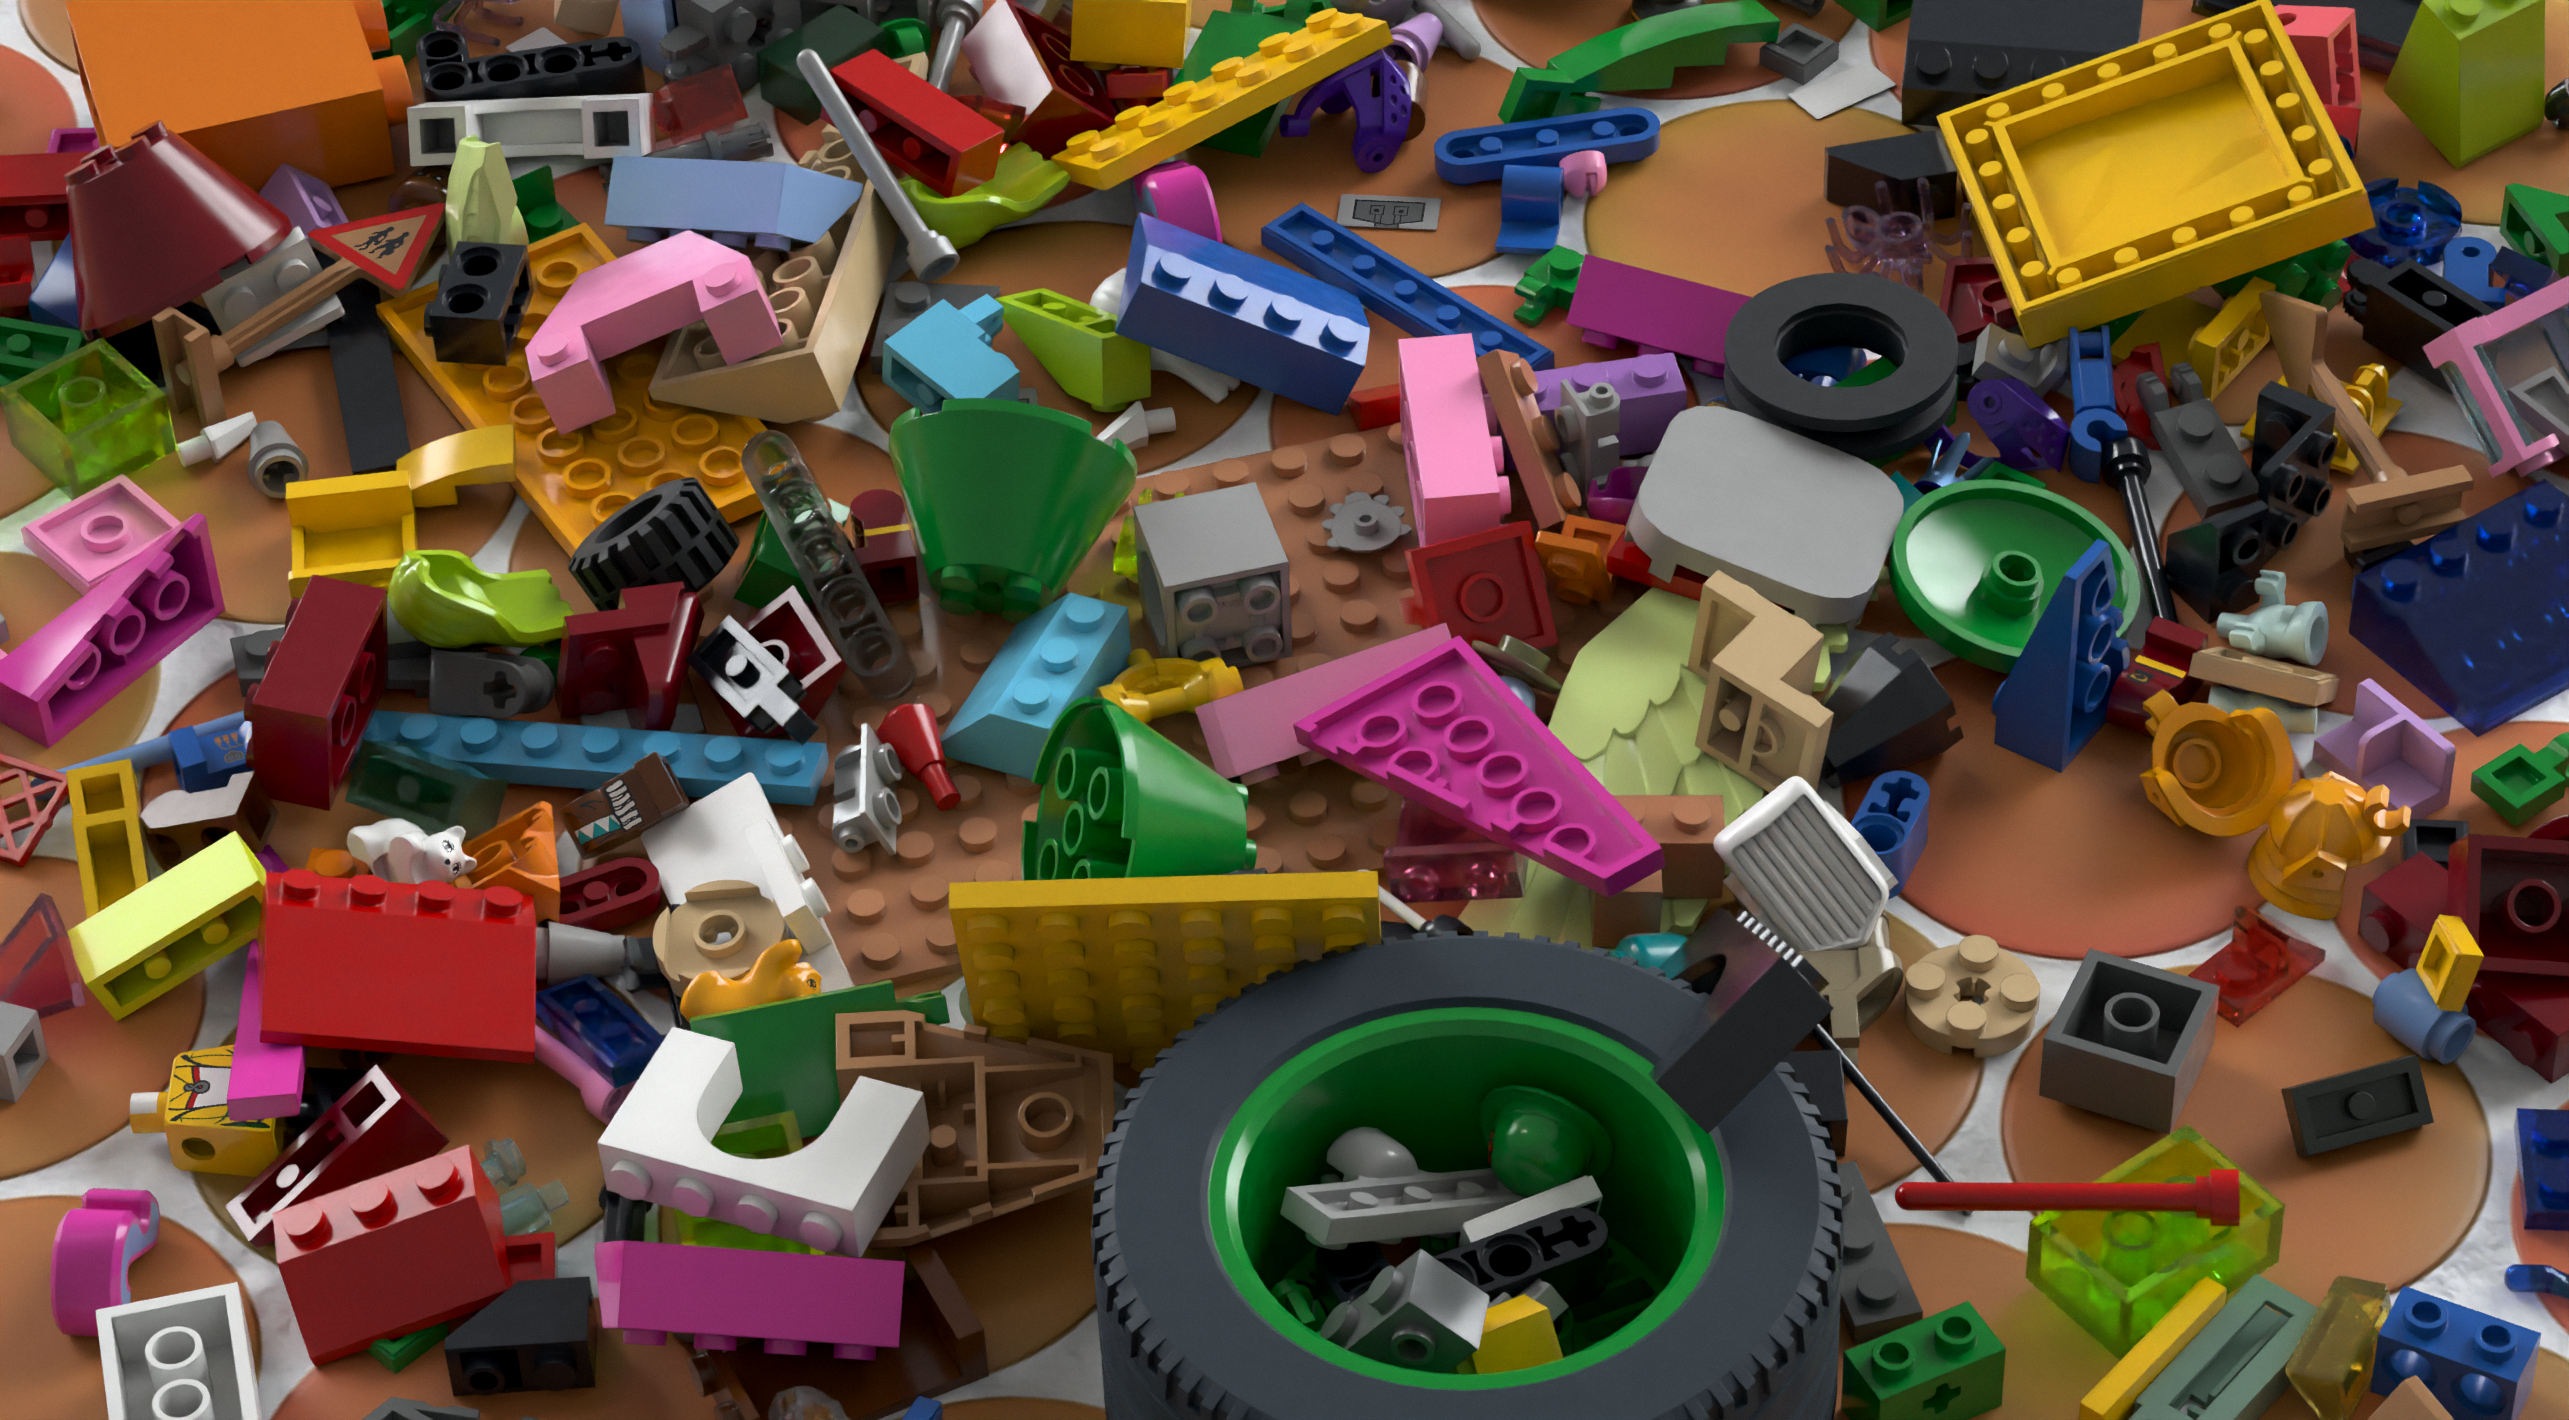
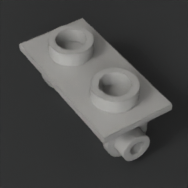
(1580, 424)
(866, 794)

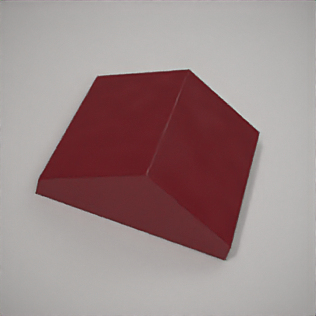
(802, 646)

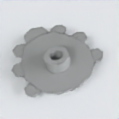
(1365, 523)

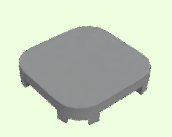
(1768, 512)

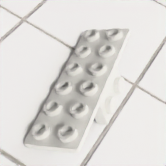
(739, 838)

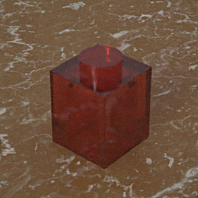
(699, 104)

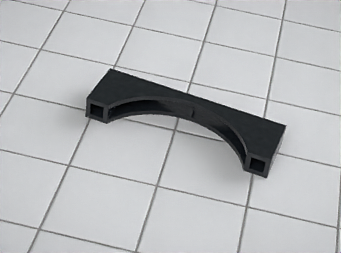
(1756, 1014)

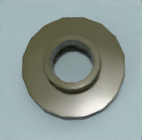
(1519, 661)

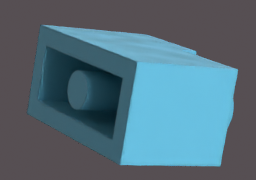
(950, 356)

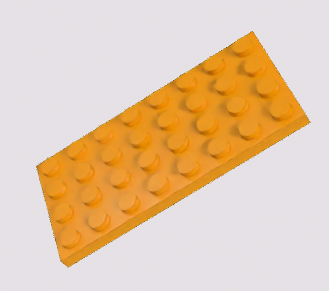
(601, 467)

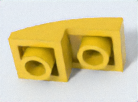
(463, 458)

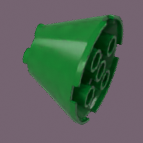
(1005, 499)
(1129, 804)

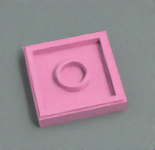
(98, 532)

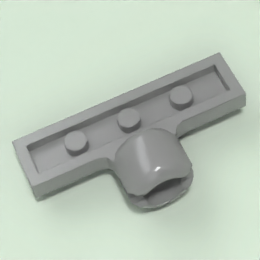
(1388, 1195)

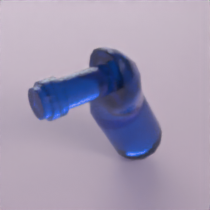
(2537, 1279)

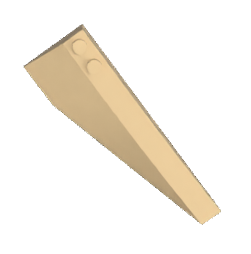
(821, 302)

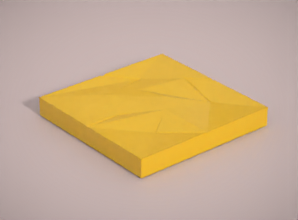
(2154, 172)

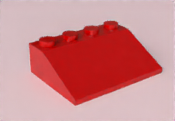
(397, 967)

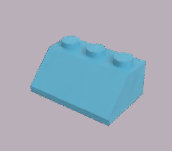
(1034, 677)

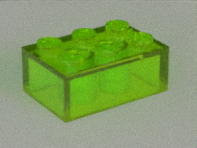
(2130, 1268)

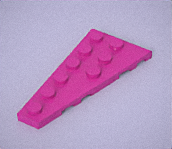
(1478, 755)

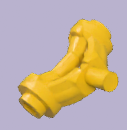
(1169, 685)

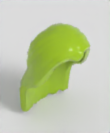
(1017, 191)
(455, 604)

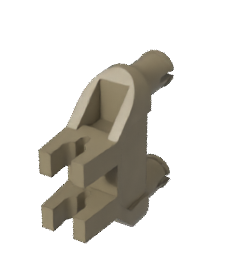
(1859, 987)

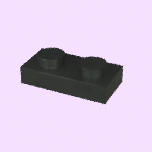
(2357, 1105)

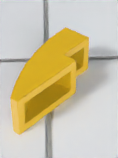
(108, 833)

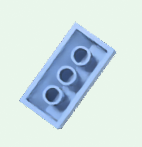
(725, 201)

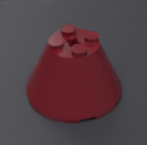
(158, 228)

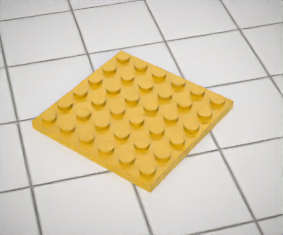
(1143, 956)

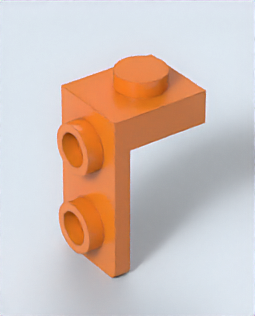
(1578, 559)

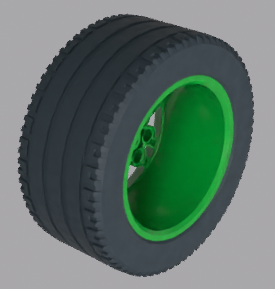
(1714, 1239)

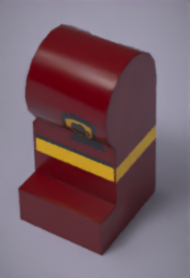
(885, 544)
(2158, 666)

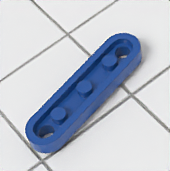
(1482, 152)

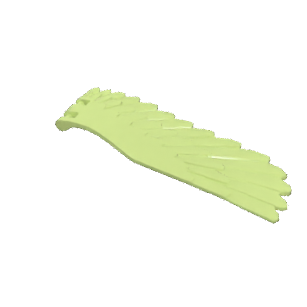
(1634, 726)

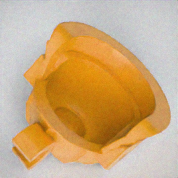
(2216, 766)
(2318, 835)

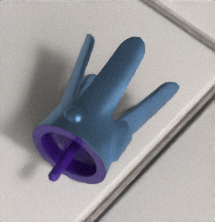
(1945, 471)

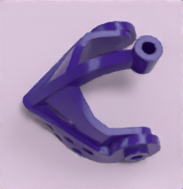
(1380, 119)
(2014, 423)

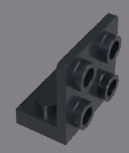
(2291, 461)

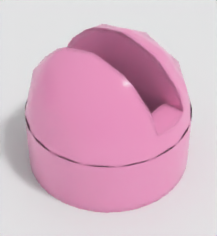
(1584, 171)

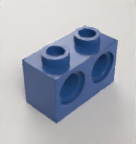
(2463, 1356)

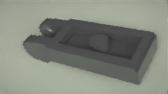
(2197, 442)

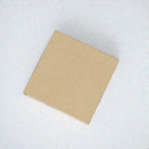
(2264, 675)

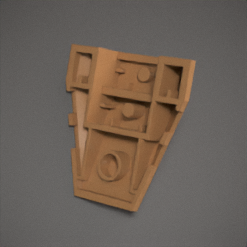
(1001, 1116)

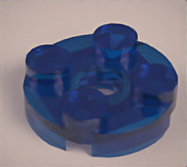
(2408, 223)

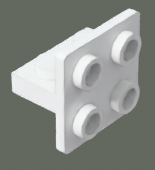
(254, 286)

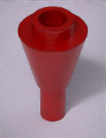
(917, 742)

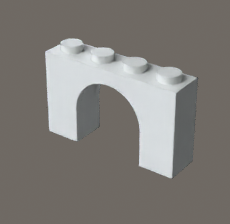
(535, 126)
(818, 1196)

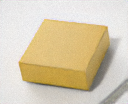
(2449, 963)

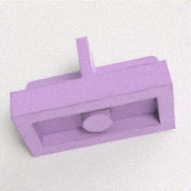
(2390, 748)

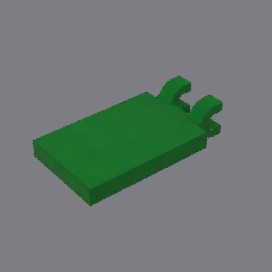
(1238, 36)
(791, 1049)

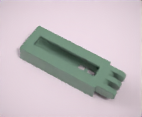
(2234, 1361)

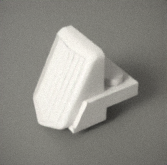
(1805, 870)

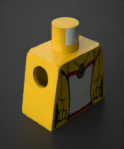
(198, 1119)

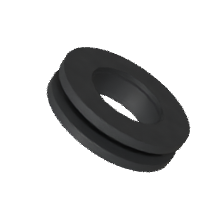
(1853, 313)

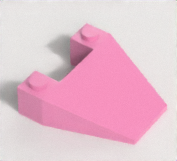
(639, 301)

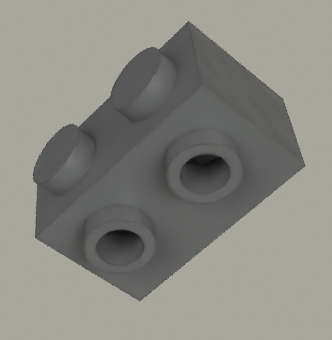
(1412, 1317)

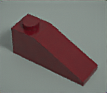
(358, 1138)

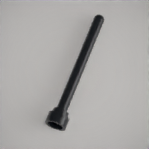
(2126, 470)

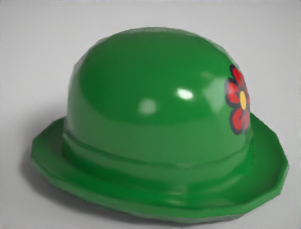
(1541, 1139)

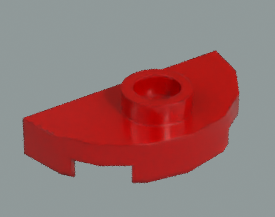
(2128, 405)

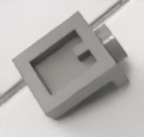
(2008, 356)

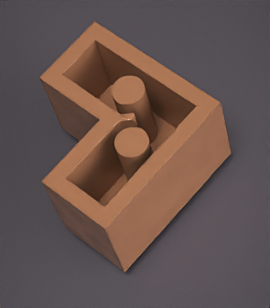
(1693, 869)

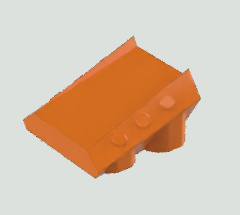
(520, 857)

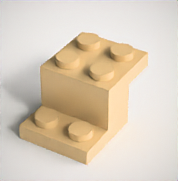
(1758, 686)

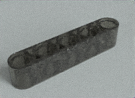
(844, 584)

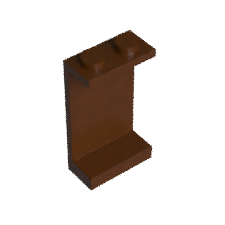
(936, 1353)

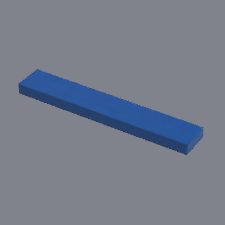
(1391, 286)

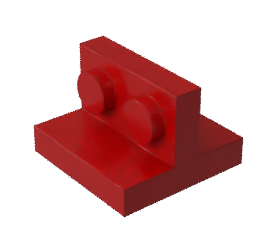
(1482, 587)

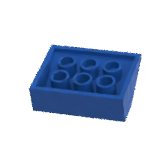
(1242, 315)

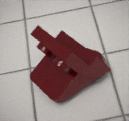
(630, 656)

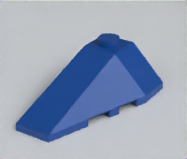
(2067, 668)

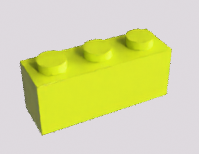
(171, 927)

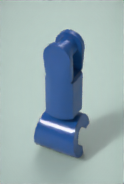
(2093, 402)

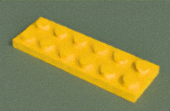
(1223, 99)

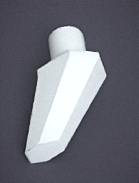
(1136, 425)
(216, 440)

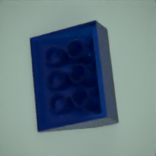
(2477, 610)

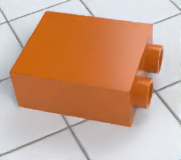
(247, 81)

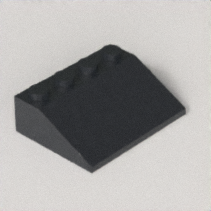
(1989, 46)

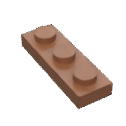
(1529, 438)

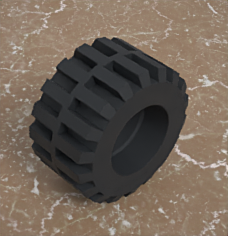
(655, 540)

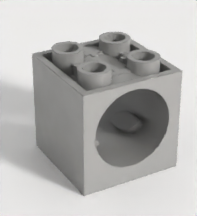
(1214, 577)

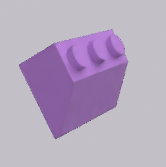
(1648, 392)

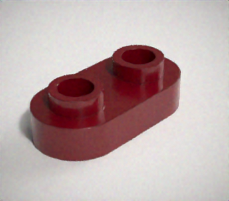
(609, 895)

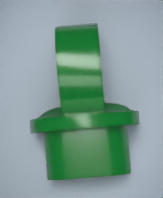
(906, 37)

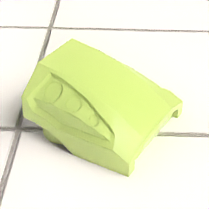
(482, 197)

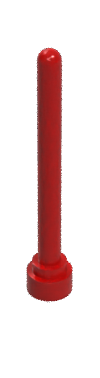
(2211, 1197)

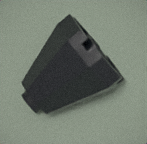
(1885, 715)

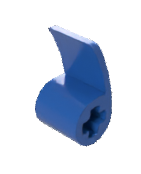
(1530, 209)

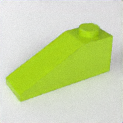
(1080, 348)

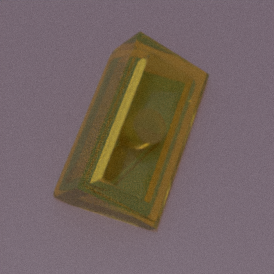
(2339, 1347)

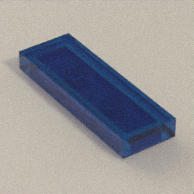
(599, 1028)

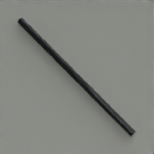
(1884, 1110)

